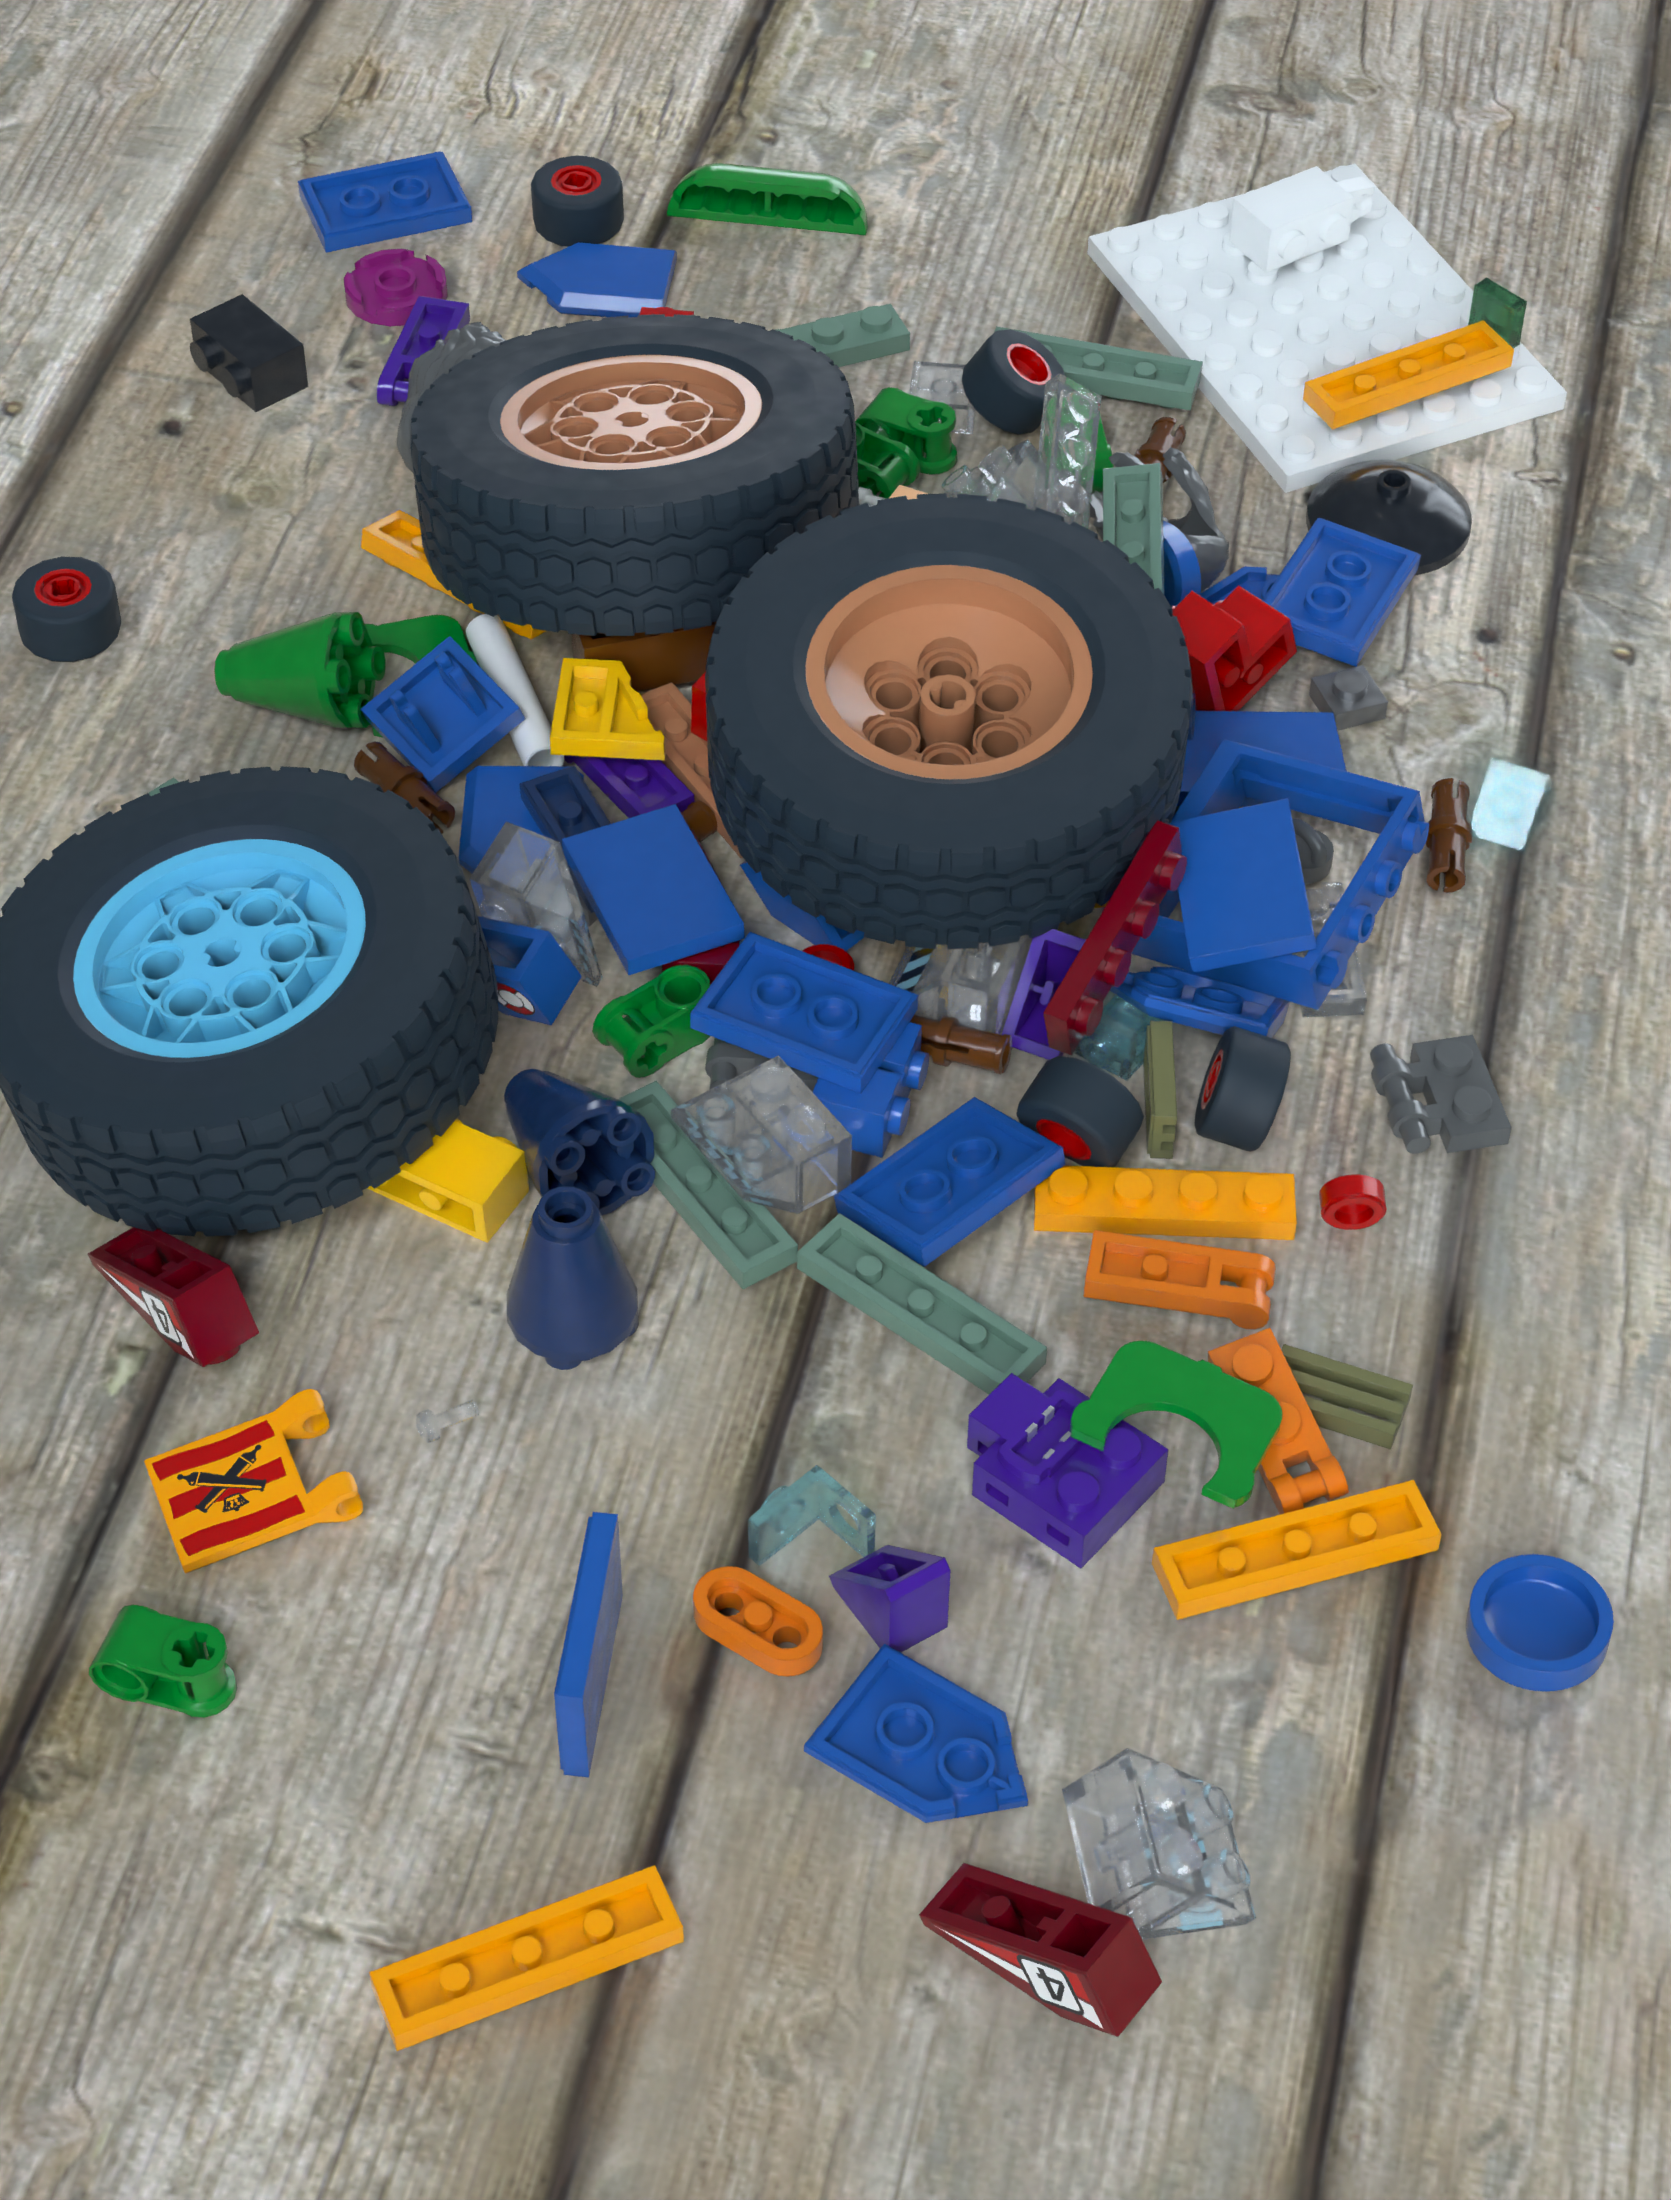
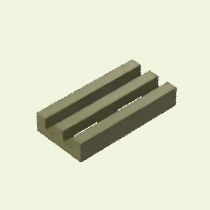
(1159, 1089)
(1352, 1387)

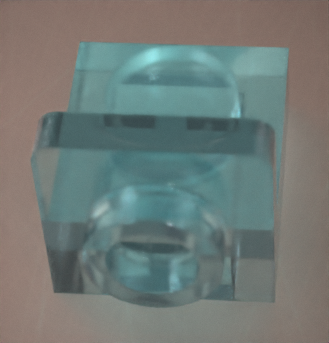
(1118, 1039)

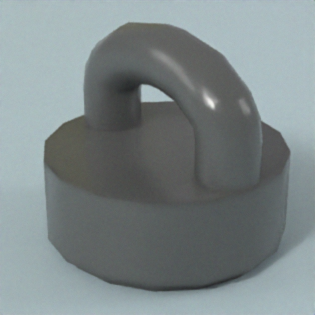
(1314, 851)

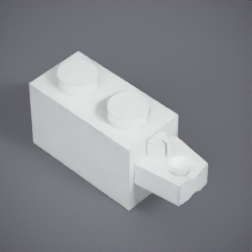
(1297, 217)

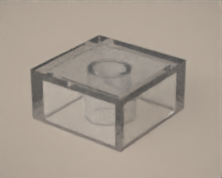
(943, 384)

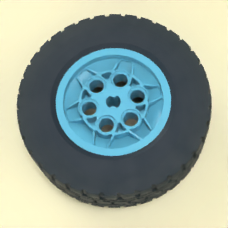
(242, 1000)

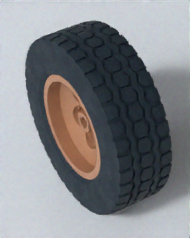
(627, 468)
(946, 719)

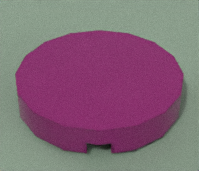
(389, 284)

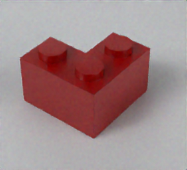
(1232, 647)

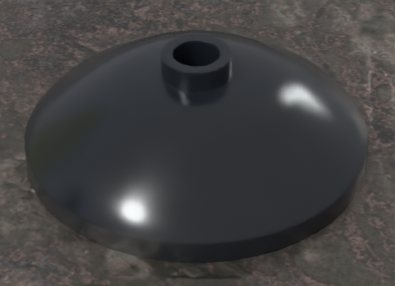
(1396, 505)

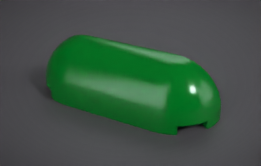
(769, 198)

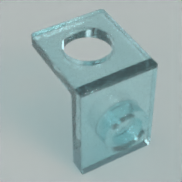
(1508, 804)
(797, 1507)

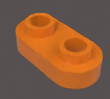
(763, 1621)

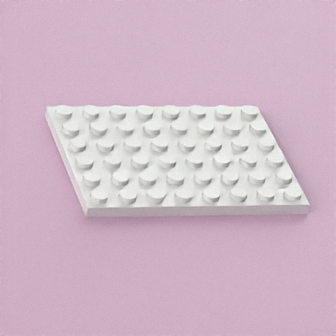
(1309, 319)

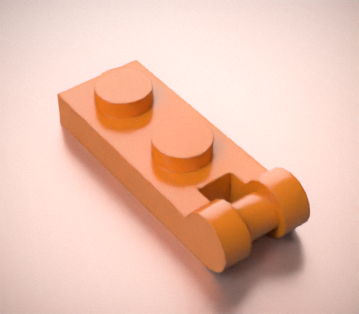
(1180, 1277)
(1261, 1363)

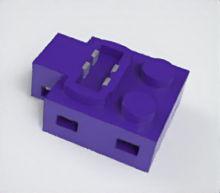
(1054, 1483)

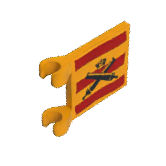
(245, 1487)

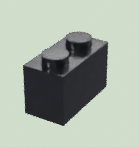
(248, 353)

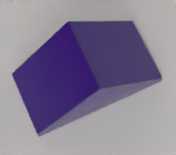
(1042, 973)
(897, 1595)

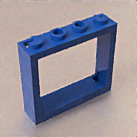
(1319, 791)

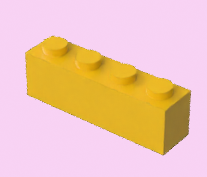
(463, 1181)

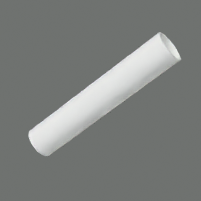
(503, 665)

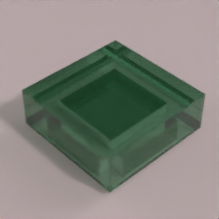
(1499, 309)

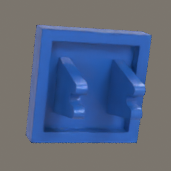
(443, 713)

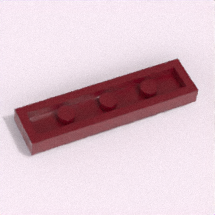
(1108, 949)

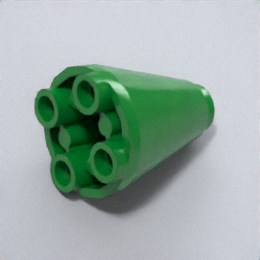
(308, 670)

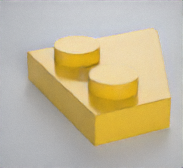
(602, 714)

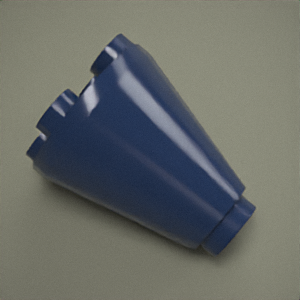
(580, 1138)
(570, 1283)

